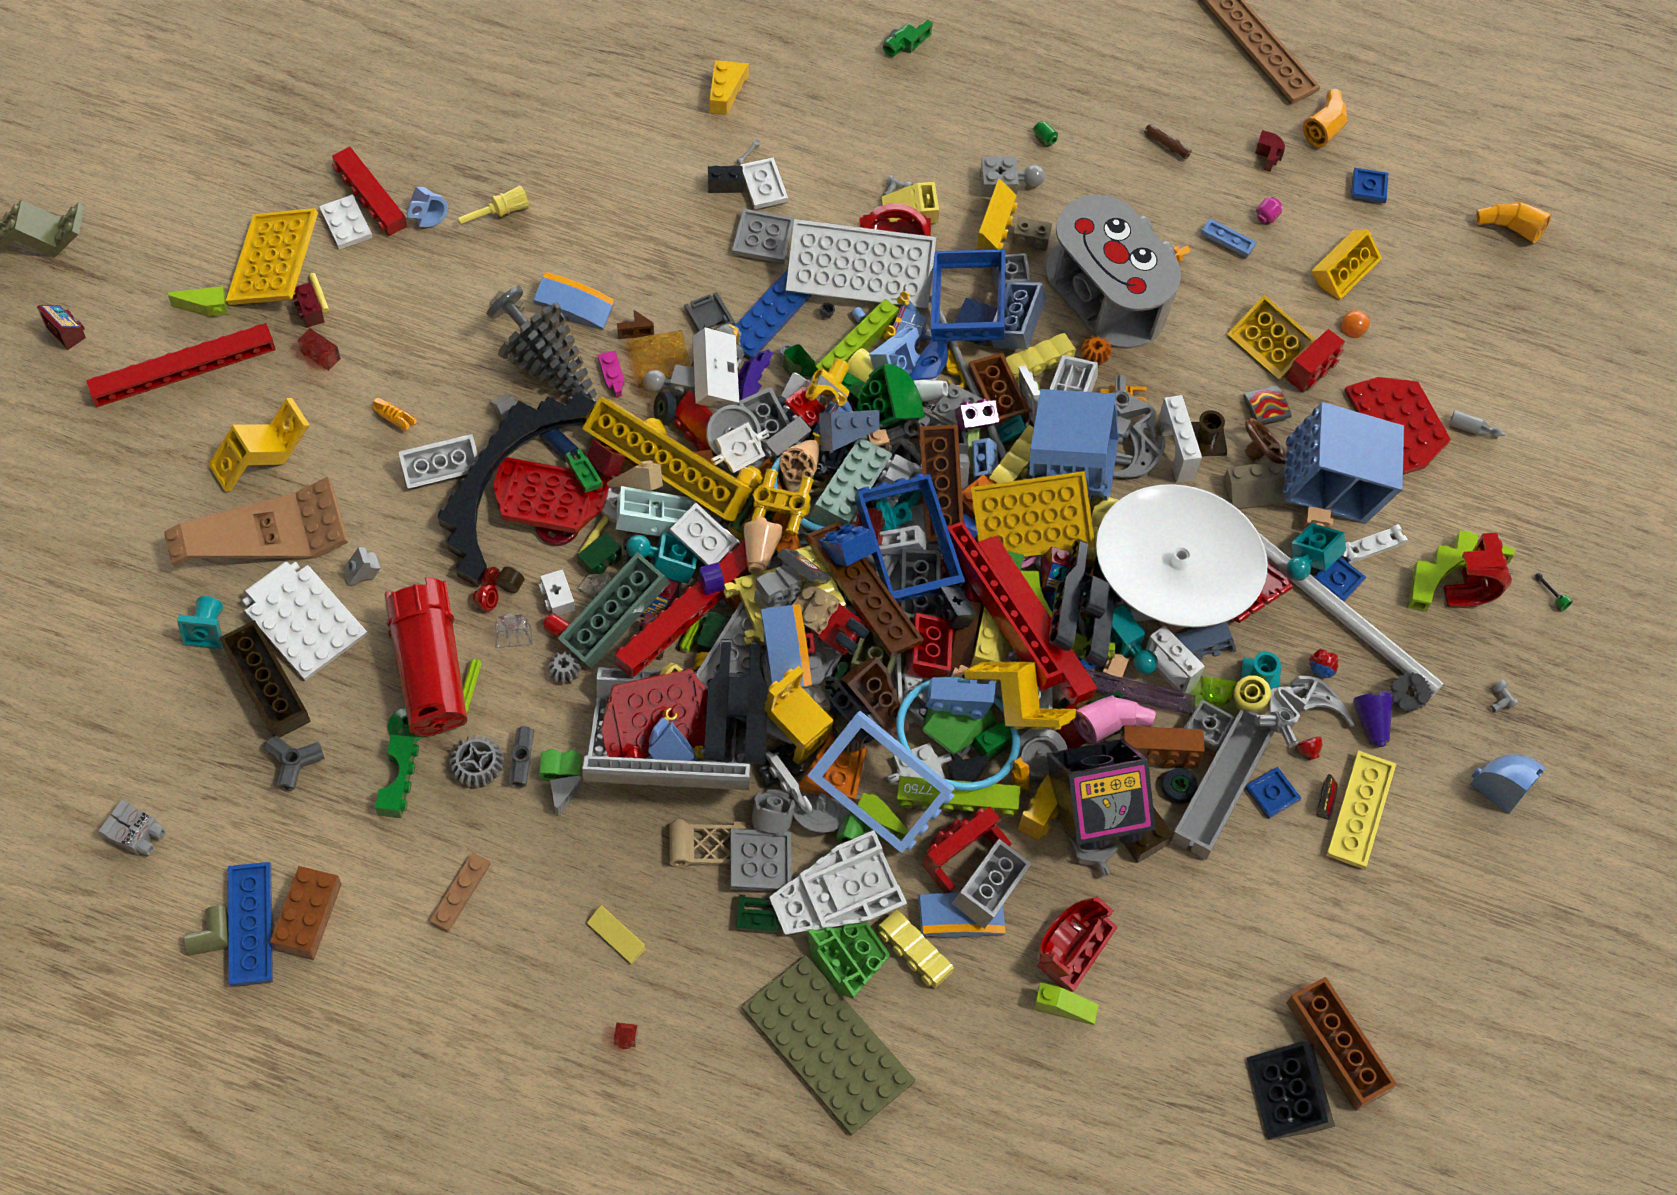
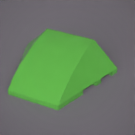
(955, 731)
(847, 955)

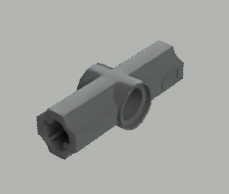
(520, 767)

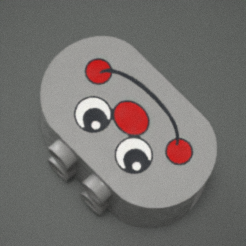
(1125, 267)

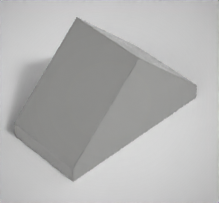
(502, 405)
(564, 791)

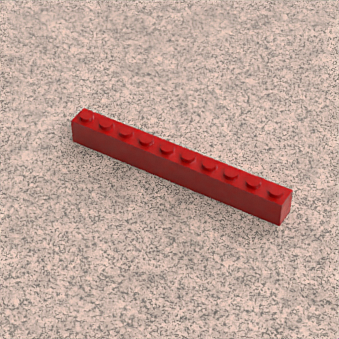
(180, 365)
(1003, 607)
(678, 617)
(1075, 680)

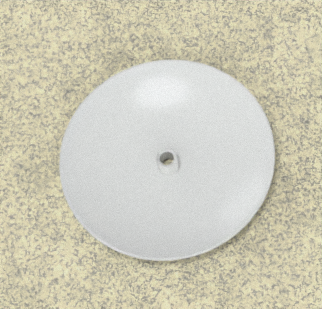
(1181, 555)

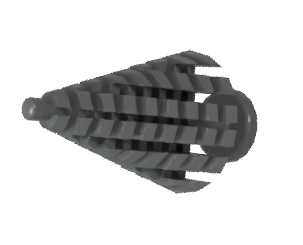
(542, 343)

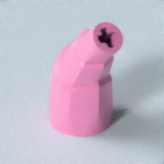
(1108, 716)

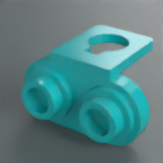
(889, 514)

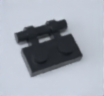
(792, 767)

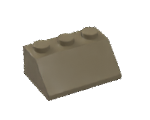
(1255, 485)

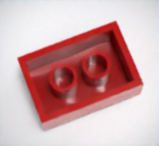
(1316, 360)
(934, 654)

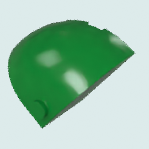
(893, 394)

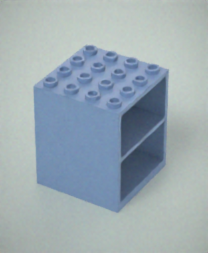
(1344, 462)

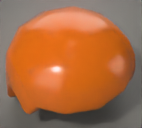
(1355, 323)

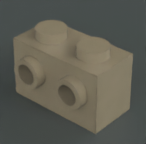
(1032, 233)

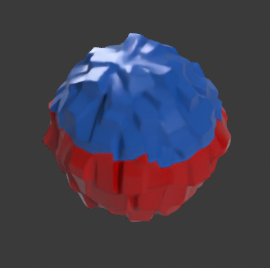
(1324, 663)

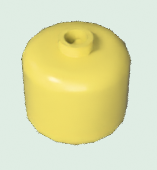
(860, 365)
(1252, 694)

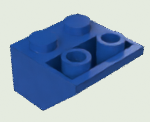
(848, 544)

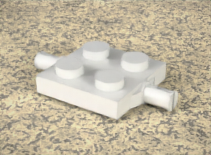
(740, 447)
(925, 754)

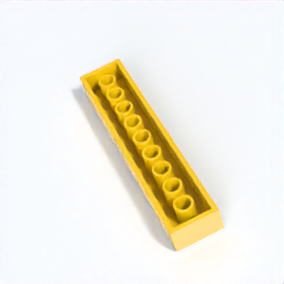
(679, 464)

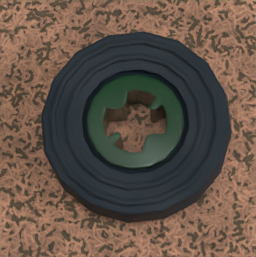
(665, 407)
(1183, 794)

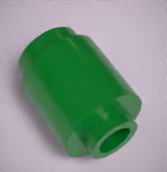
(1045, 133)

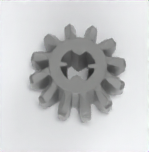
(560, 673)

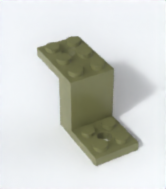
(40, 228)

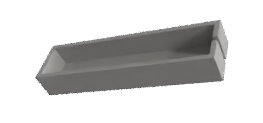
(1222, 785)

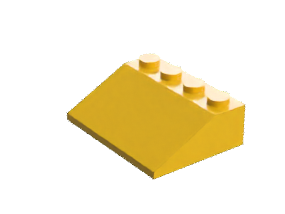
(1271, 337)

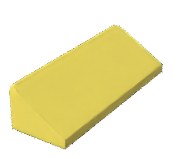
(616, 934)

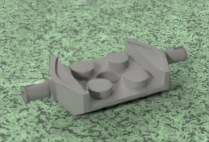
(1096, 857)

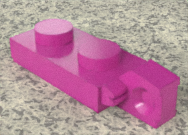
(612, 372)

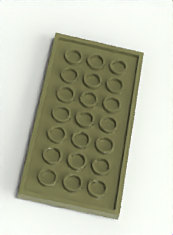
(828, 1045)

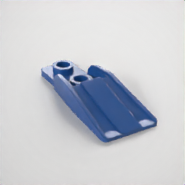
(931, 361)

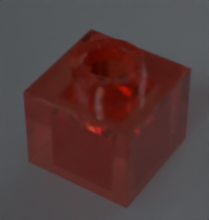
(625, 1035)

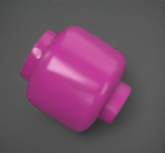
(1269, 210)

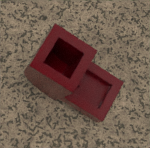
(1270, 146)

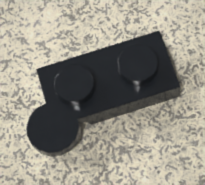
(830, 462)

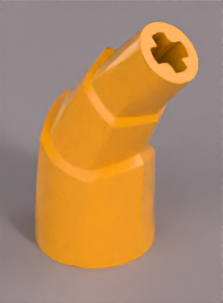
(1327, 122)
(1518, 217)

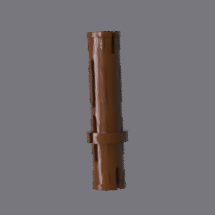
(1172, 144)

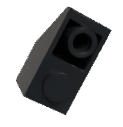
(967, 769)

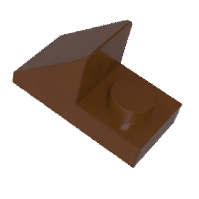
(638, 328)

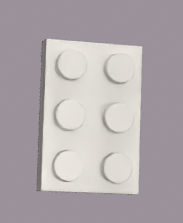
(764, 183)
(345, 222)
(1029, 391)
(703, 535)

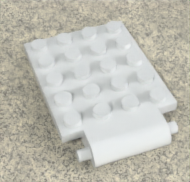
(302, 618)

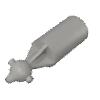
(1473, 424)

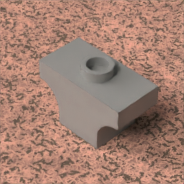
(361, 566)

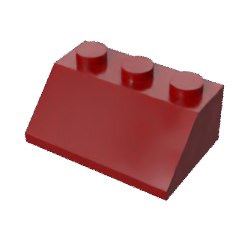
(693, 420)

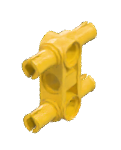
(782, 500)

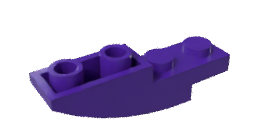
(751, 374)

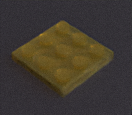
(658, 353)

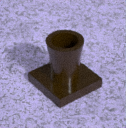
(1210, 434)

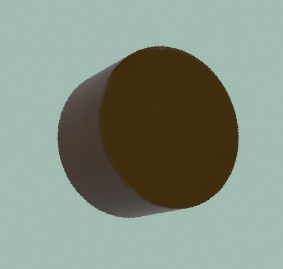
(510, 579)

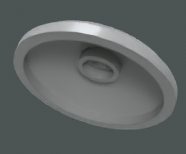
(727, 419)

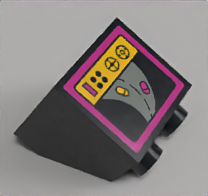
(1102, 792)

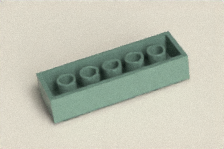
(858, 470)
(614, 610)

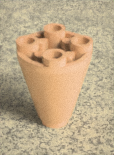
(800, 460)
(760, 543)

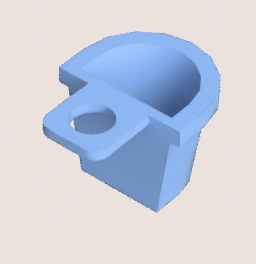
(427, 207)

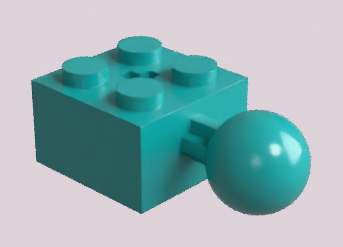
(1315, 548)
(669, 556)
(1128, 641)

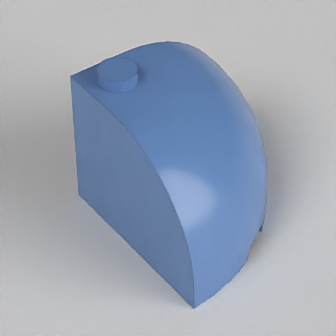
(1507, 779)

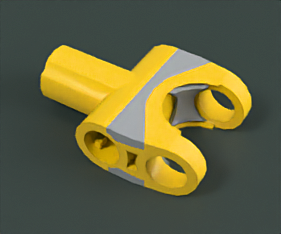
(828, 382)

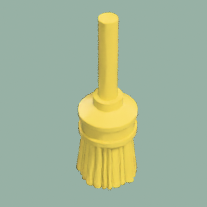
(501, 205)

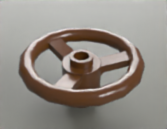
(1261, 444)

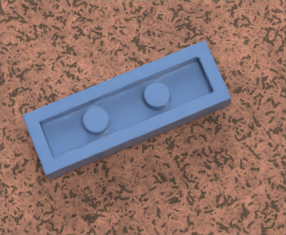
(1228, 238)

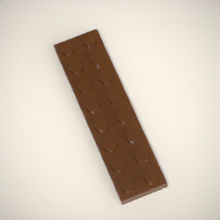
(869, 598)

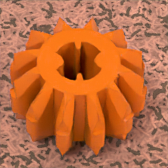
(1096, 349)

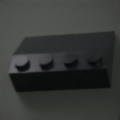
(1290, 1091)

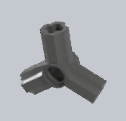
(290, 770)

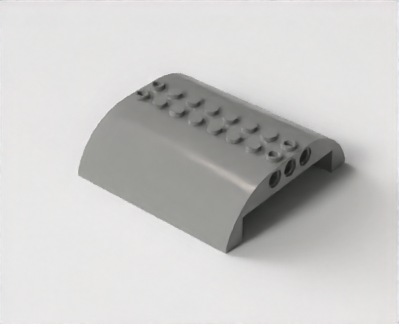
(600, 768)

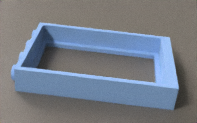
(860, 721)

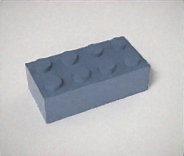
(1022, 311)

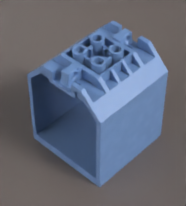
(1076, 435)

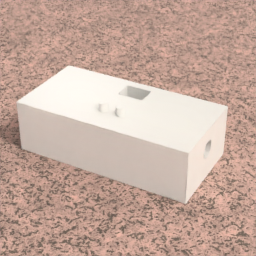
(715, 368)
(1071, 378)

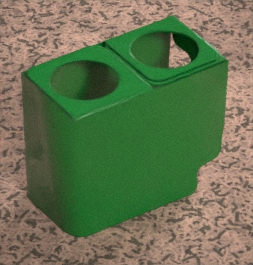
(798, 355)

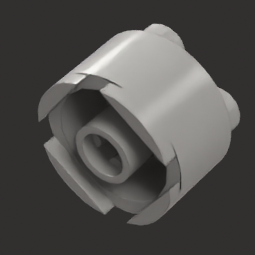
(772, 812)

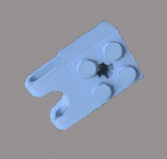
(898, 351)

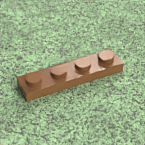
(460, 892)

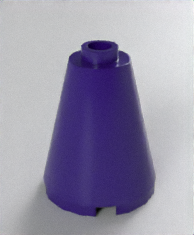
(1375, 716)

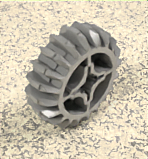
(490, 753)

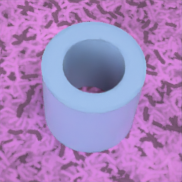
(859, 314)

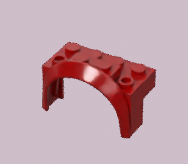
(905, 213)
(1481, 564)
(957, 837)
(1063, 935)

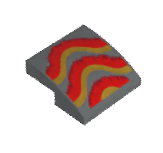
(1267, 404)

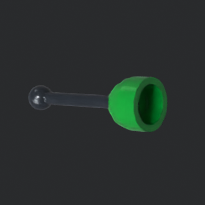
(1562, 601)

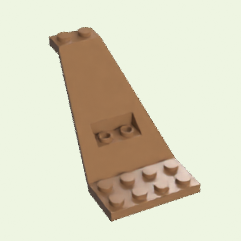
(301, 523)

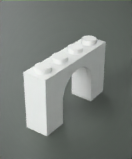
(1176, 421)

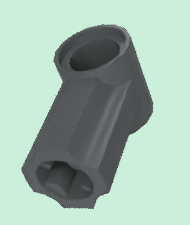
(903, 432)

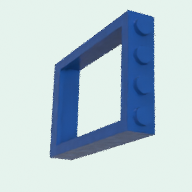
(975, 330)
(903, 486)

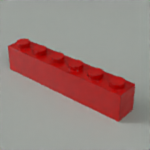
(369, 191)

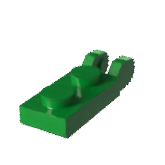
(584, 471)

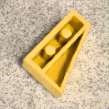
(726, 83)
(1040, 812)

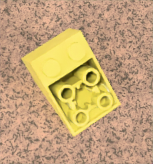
(918, 196)

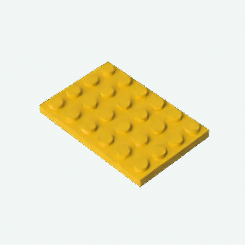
(272, 256)
(1035, 513)

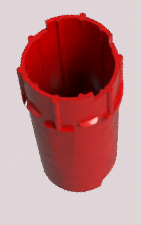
(426, 657)

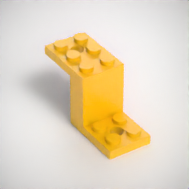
(258, 444)
(1020, 695)
(797, 714)

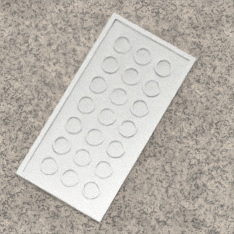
(860, 263)

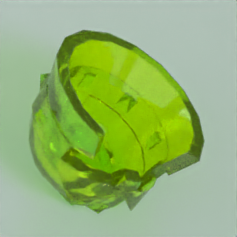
(1217, 690)

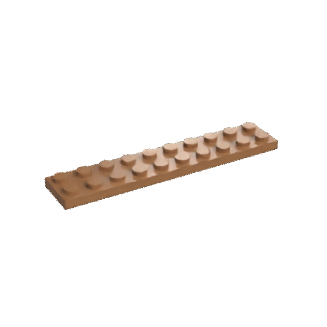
(1264, 48)

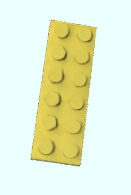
(1361, 810)

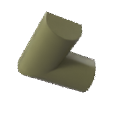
(216, 935)

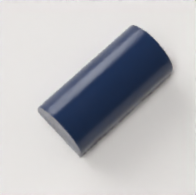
(559, 443)

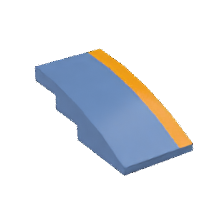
(576, 300)
(785, 642)
(943, 919)

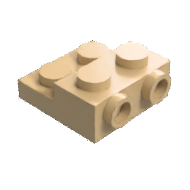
(816, 607)

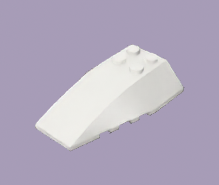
(840, 889)

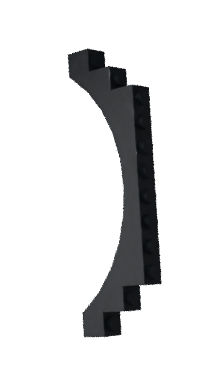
(518, 428)

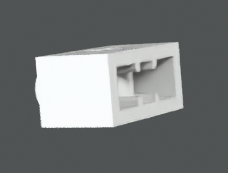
(563, 600)

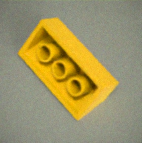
(997, 218)
(1347, 263)

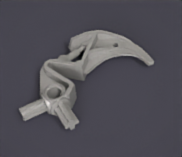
(1134, 407)
(1285, 705)

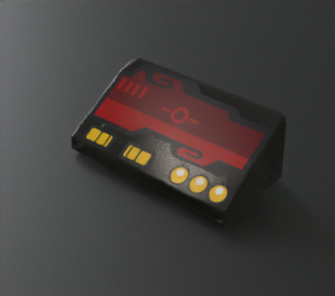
(1327, 798)

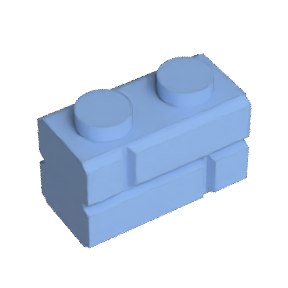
(984, 457)

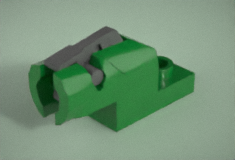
(906, 38)

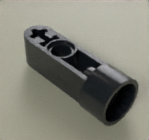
(850, 709)

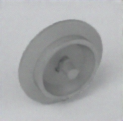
(1033, 750)
(825, 814)

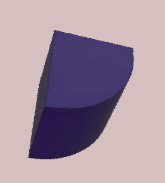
(711, 578)

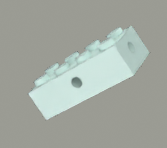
(639, 514)

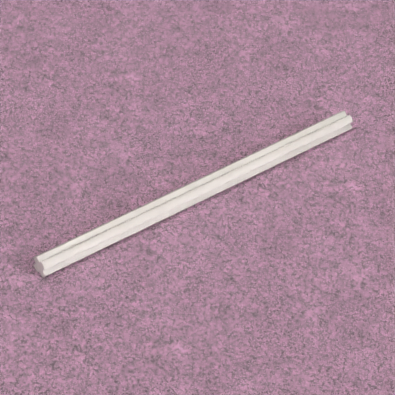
(1352, 619)

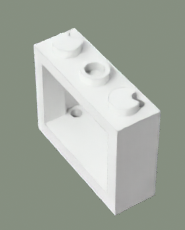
(1175, 660)

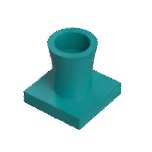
(204, 626)
(1263, 665)

